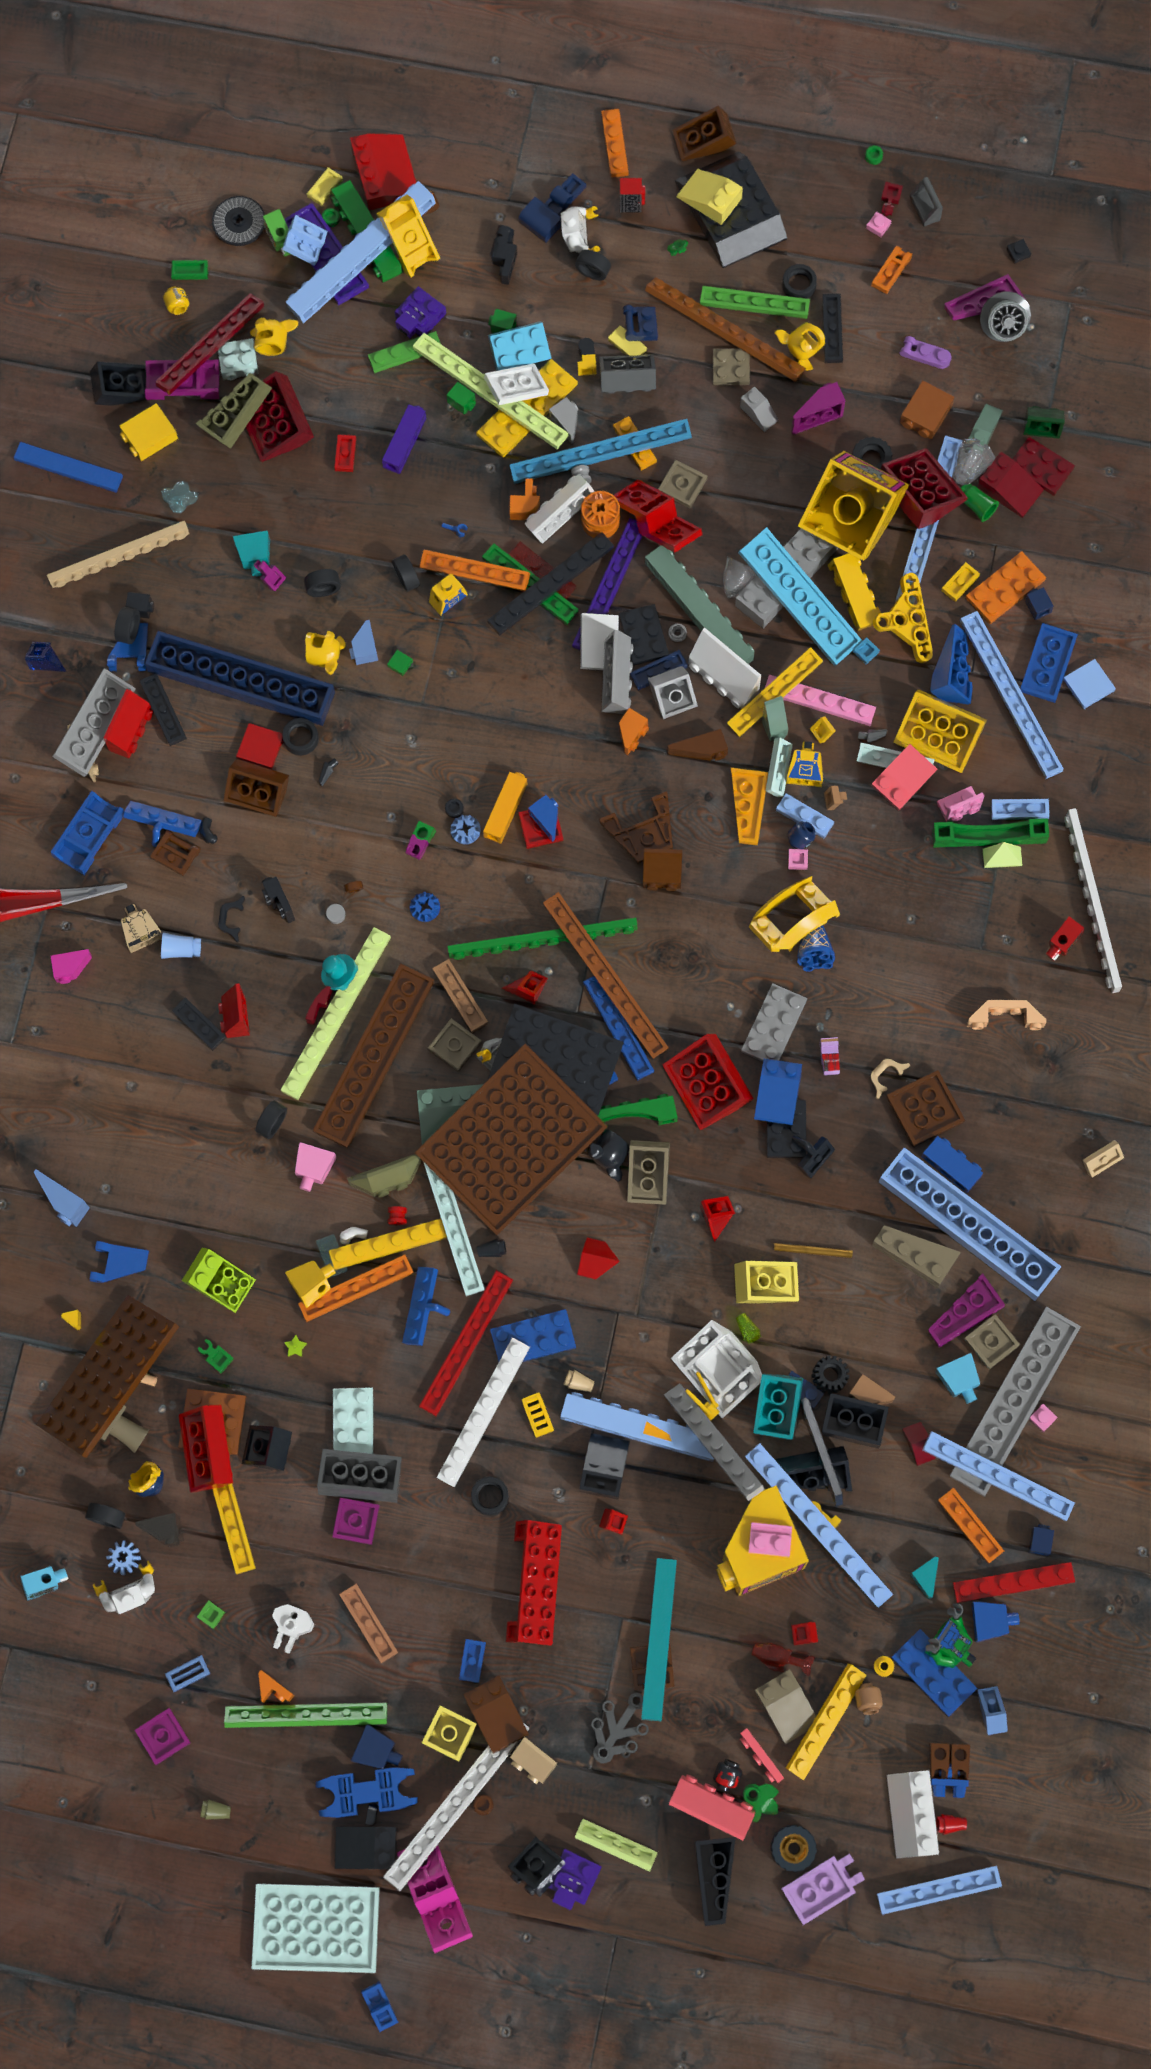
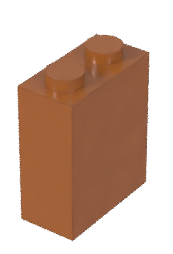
(926, 410)

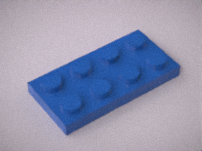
(1048, 662)
(543, 1335)
(942, 1684)

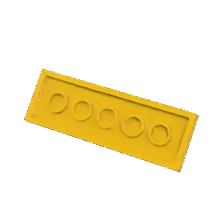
(504, 433)

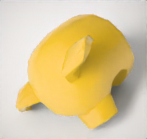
(271, 335)
(801, 343)
(324, 650)

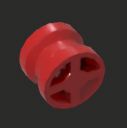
(397, 1215)

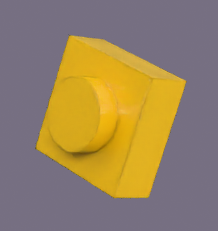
(822, 729)

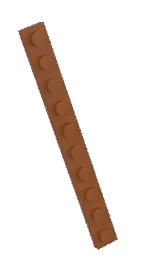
(725, 329)
(605, 975)

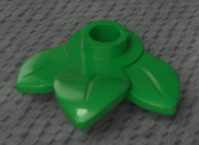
(764, 1801)

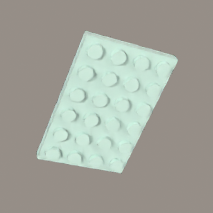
(315, 1928)

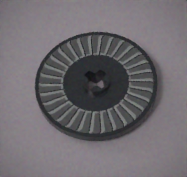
(229, 212)

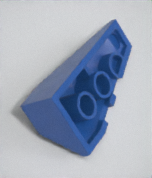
(951, 673)

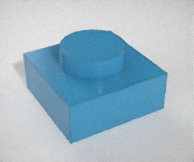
(866, 651)

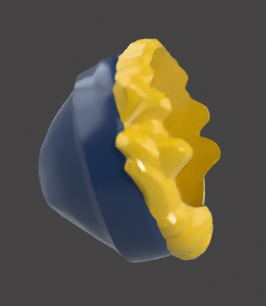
(147, 1480)

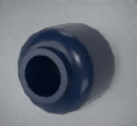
(801, 835)

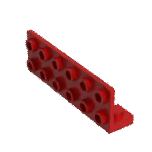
(537, 1584)

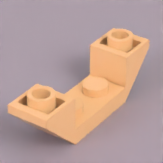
(1032, 1017)

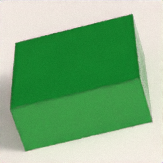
(400, 662)

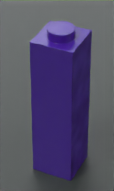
(404, 438)

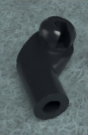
(206, 833)

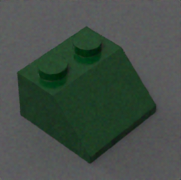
(1044, 422)

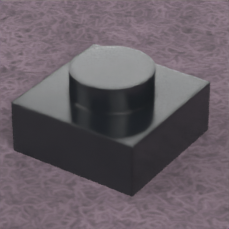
(1018, 251)

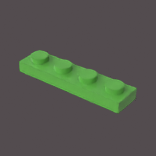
(396, 354)

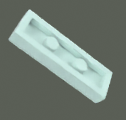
(779, 767)

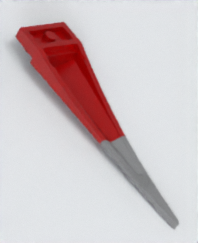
(24, 902)

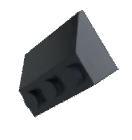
(854, 1421)

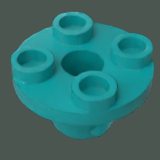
(338, 971)

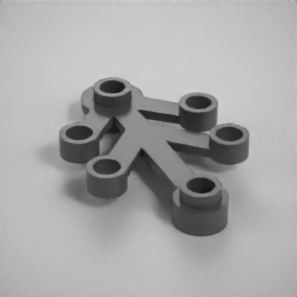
(617, 1731)

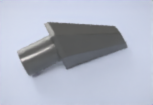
(872, 735)

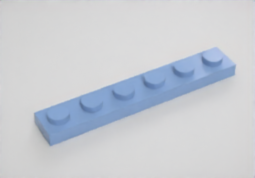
(939, 1890)

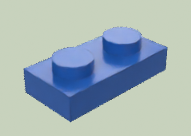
(472, 1661)

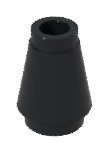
(493, 1248)

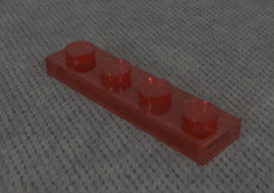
(538, 566)

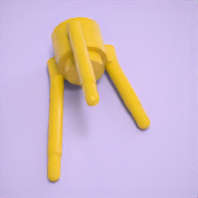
(709, 1410)

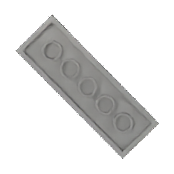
(86, 733)

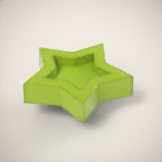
(295, 1346)

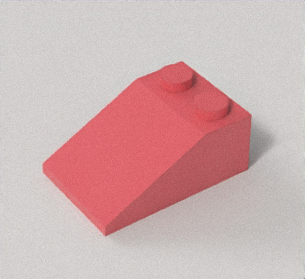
(904, 777)

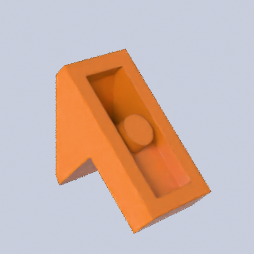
(268, 1685)

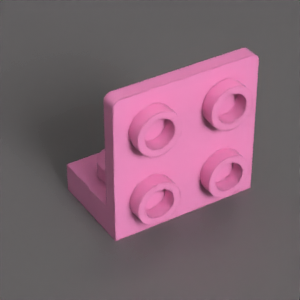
(960, 803)

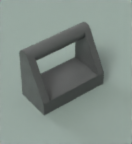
(926, 202)

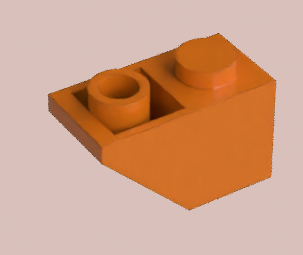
(631, 729)

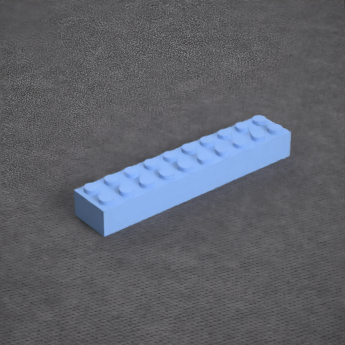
(969, 1224)

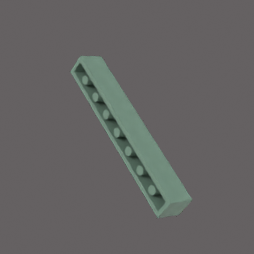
(695, 601)

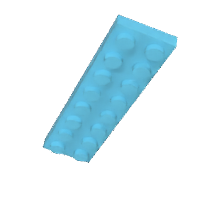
(800, 596)

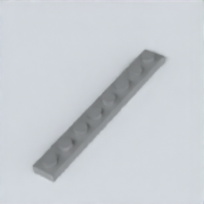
(714, 1442)

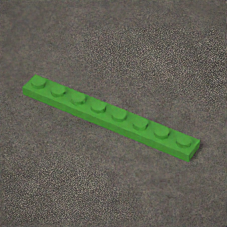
(305, 1715)

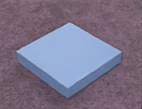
(1089, 684)

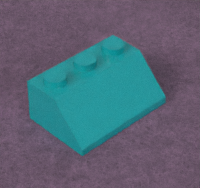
(778, 1406)

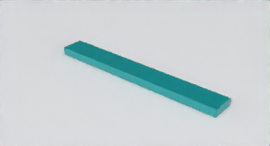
(659, 1640)

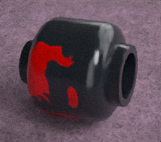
(727, 1775)

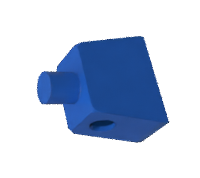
(992, 1620)

